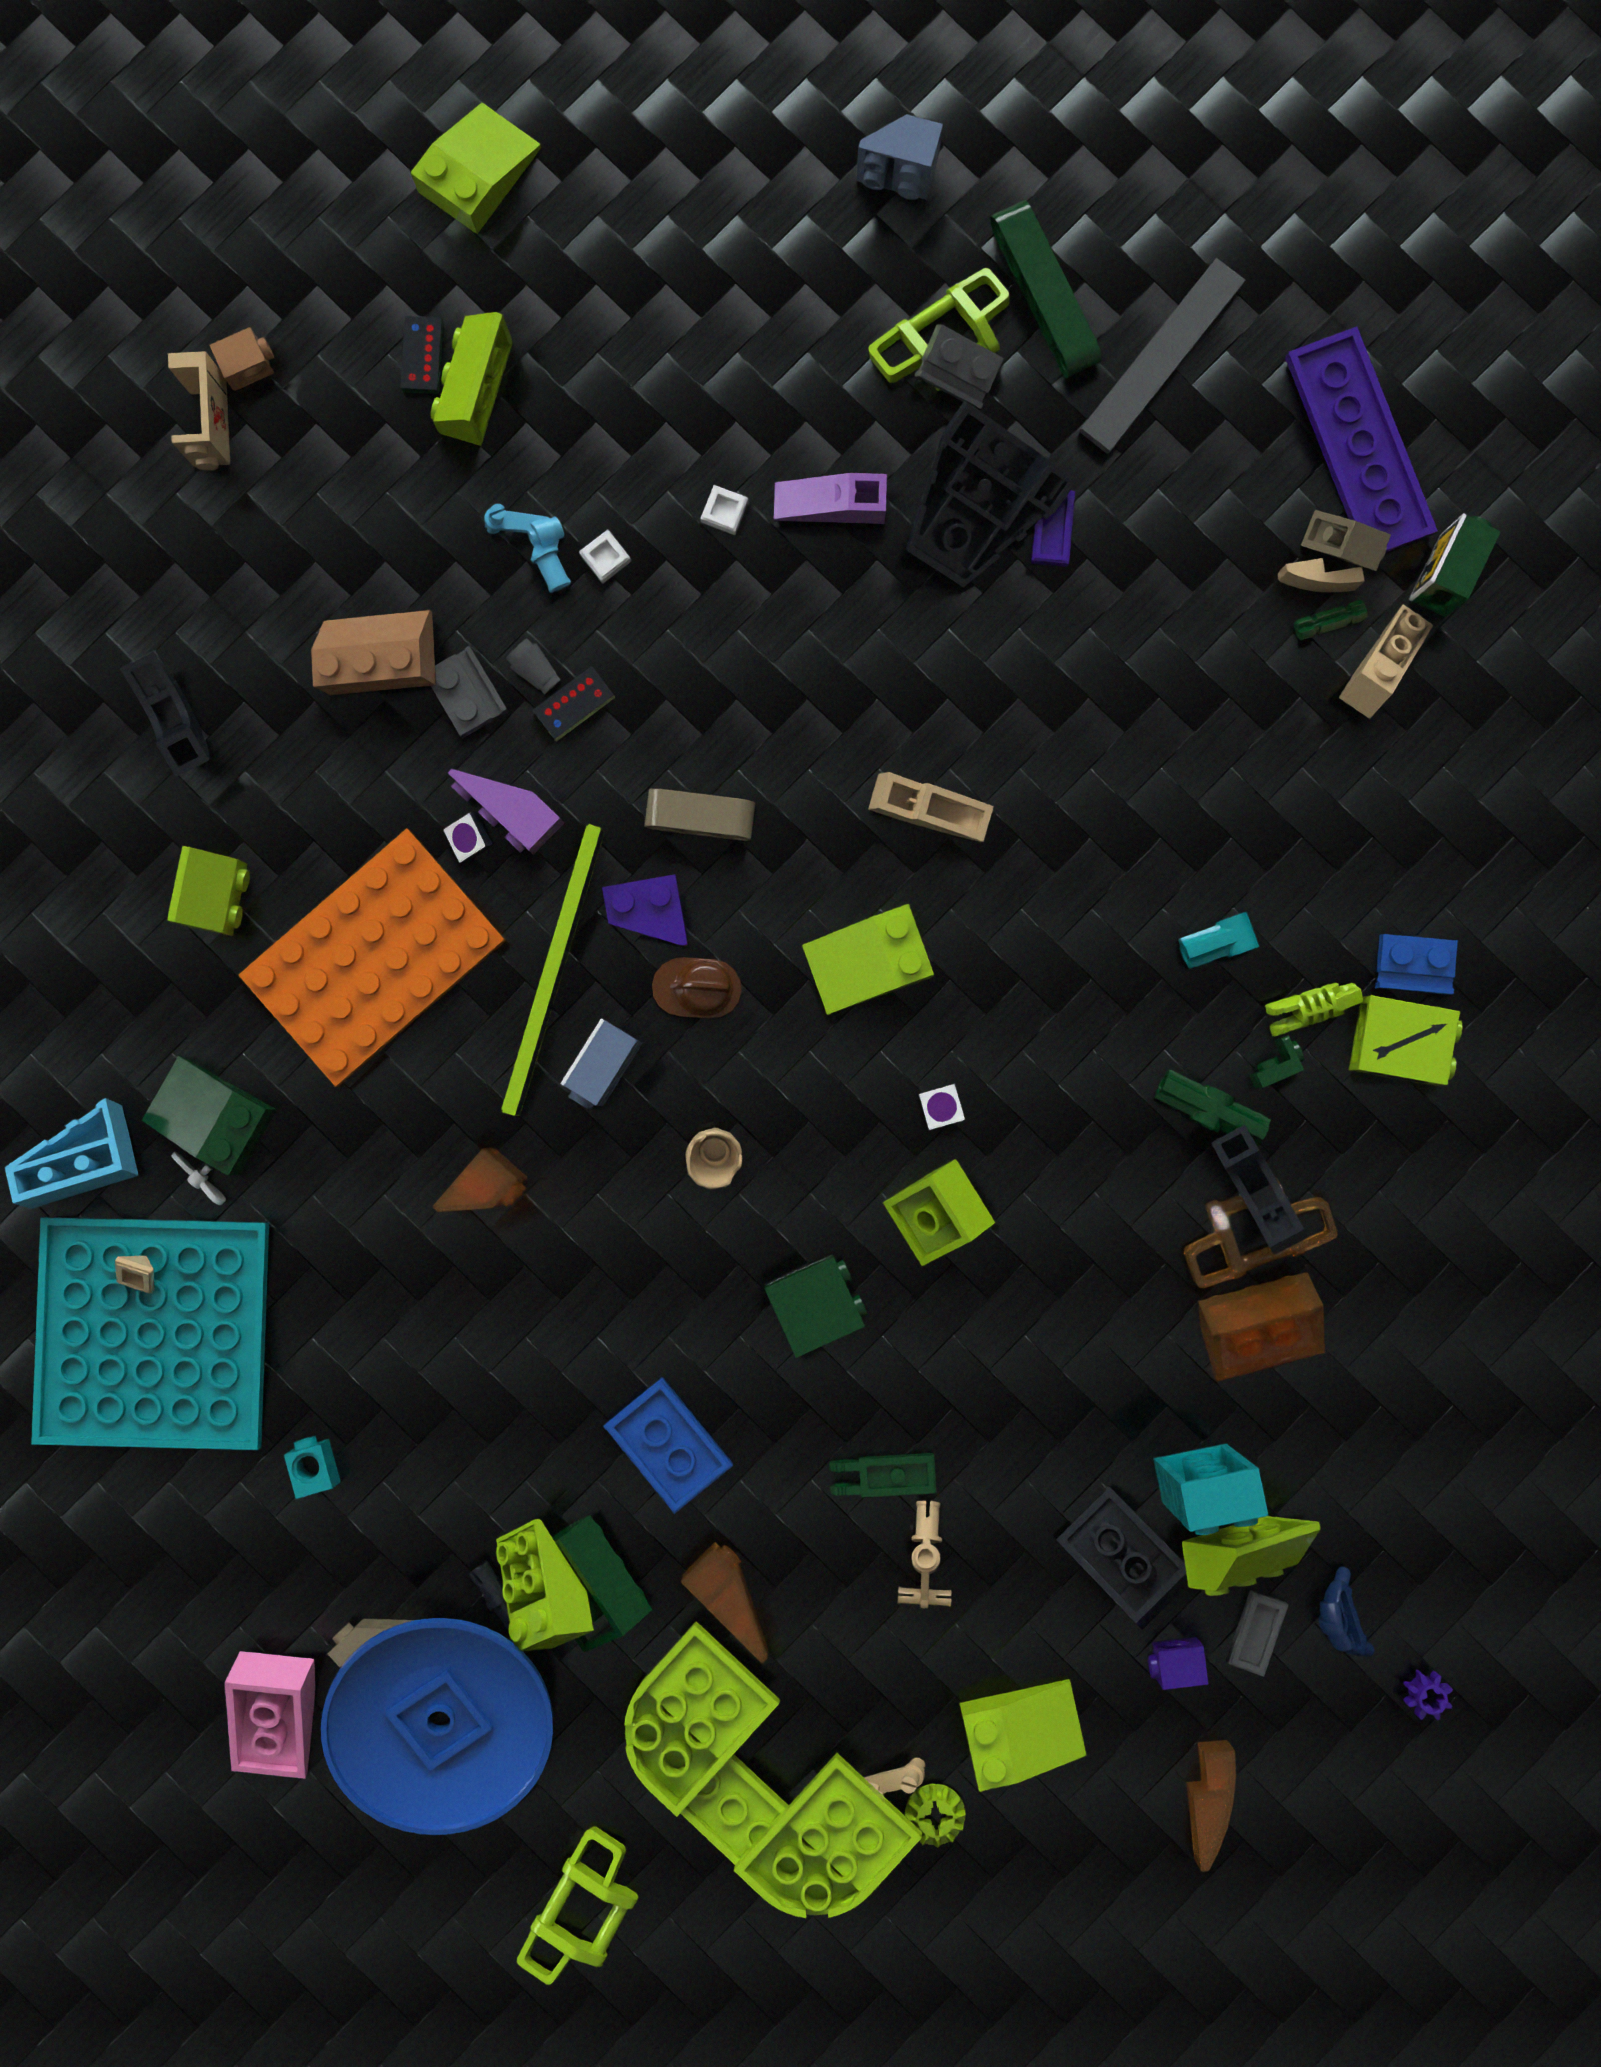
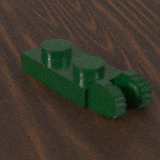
(887, 1475)

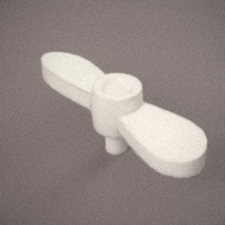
(199, 1177)

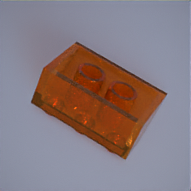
(1262, 1326)

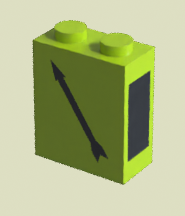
(1405, 1041)

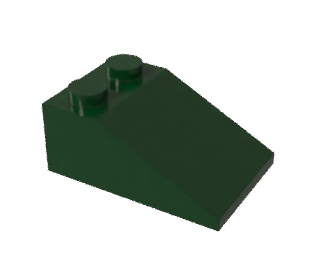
(208, 1117)

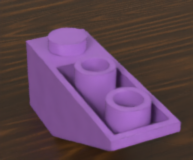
(832, 499)
(518, 810)

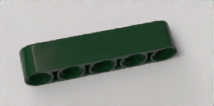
(1045, 289)

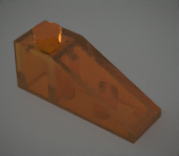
(723, 1590)

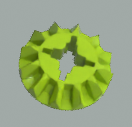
(948, 1803)

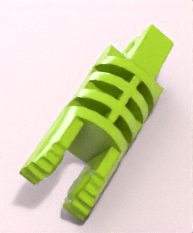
(1313, 1006)

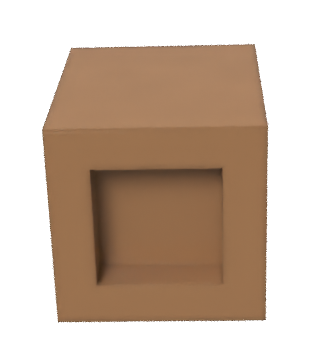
(243, 358)

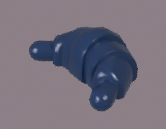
(1340, 1617)

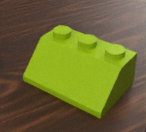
(472, 377)
(1244, 1553)

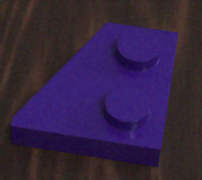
(647, 908)

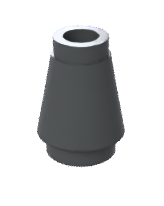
(533, 666)

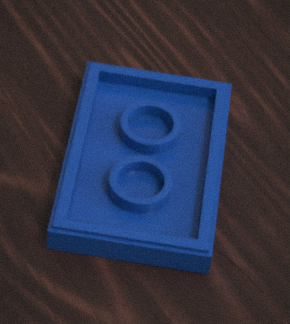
(668, 1445)

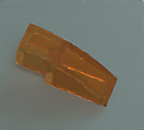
(1211, 1800)

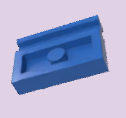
(1416, 964)

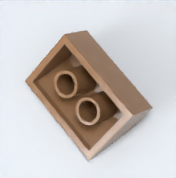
(374, 653)

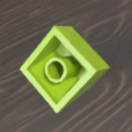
(208, 891)
(939, 1213)

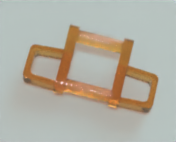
(1239, 1265)

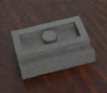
(958, 366)
(467, 692)

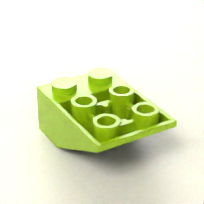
(540, 1590)

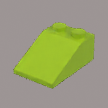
(474, 166)
(868, 959)
(1022, 1733)

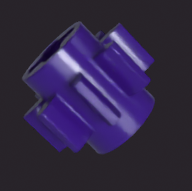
(1438, 1696)

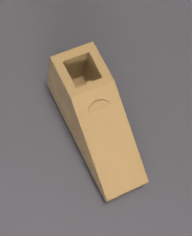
(1386, 662)

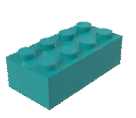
(1211, 1488)

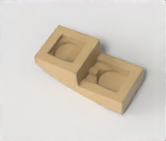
(1312, 576)

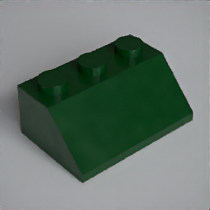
(612, 1593)

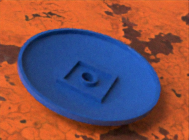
(426, 1773)

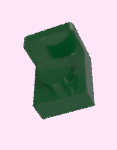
(1274, 1070)

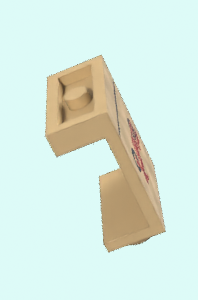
(203, 377)

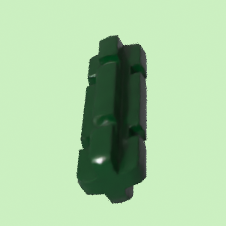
(1330, 620)

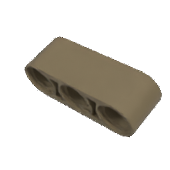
(699, 814)

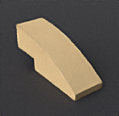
(930, 807)

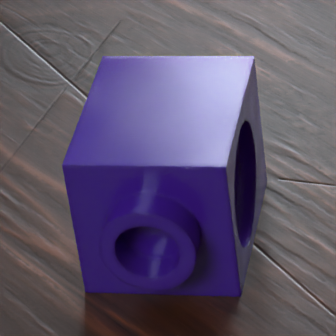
(1178, 1663)

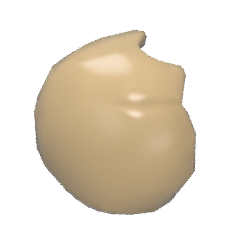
(713, 1158)

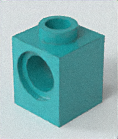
(304, 1482)

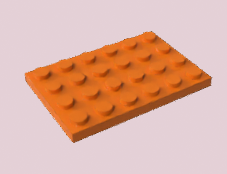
(372, 957)

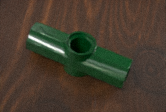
(1210, 1106)

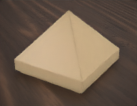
(135, 1272)

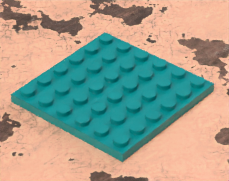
(158, 1364)

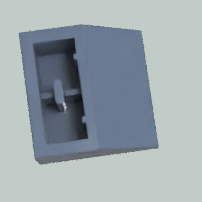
(901, 157)

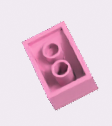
(270, 1713)

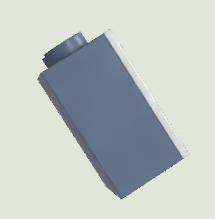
(600, 1065)

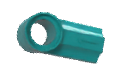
(1227, 939)

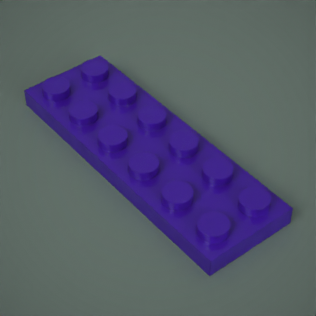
(1360, 438)

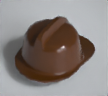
(696, 987)

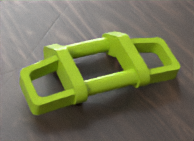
(955, 298)
(604, 1888)

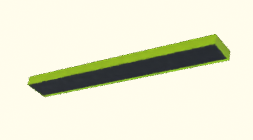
(553, 970)

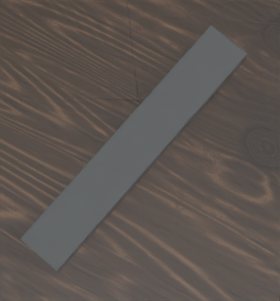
(1162, 356)

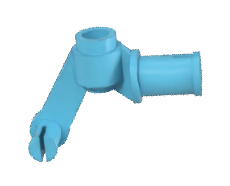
(543, 535)

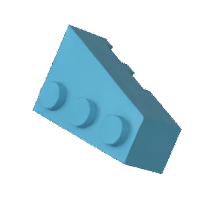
(76, 1160)

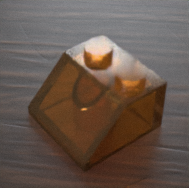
(484, 1184)

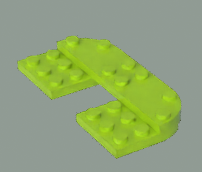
(799, 1857)

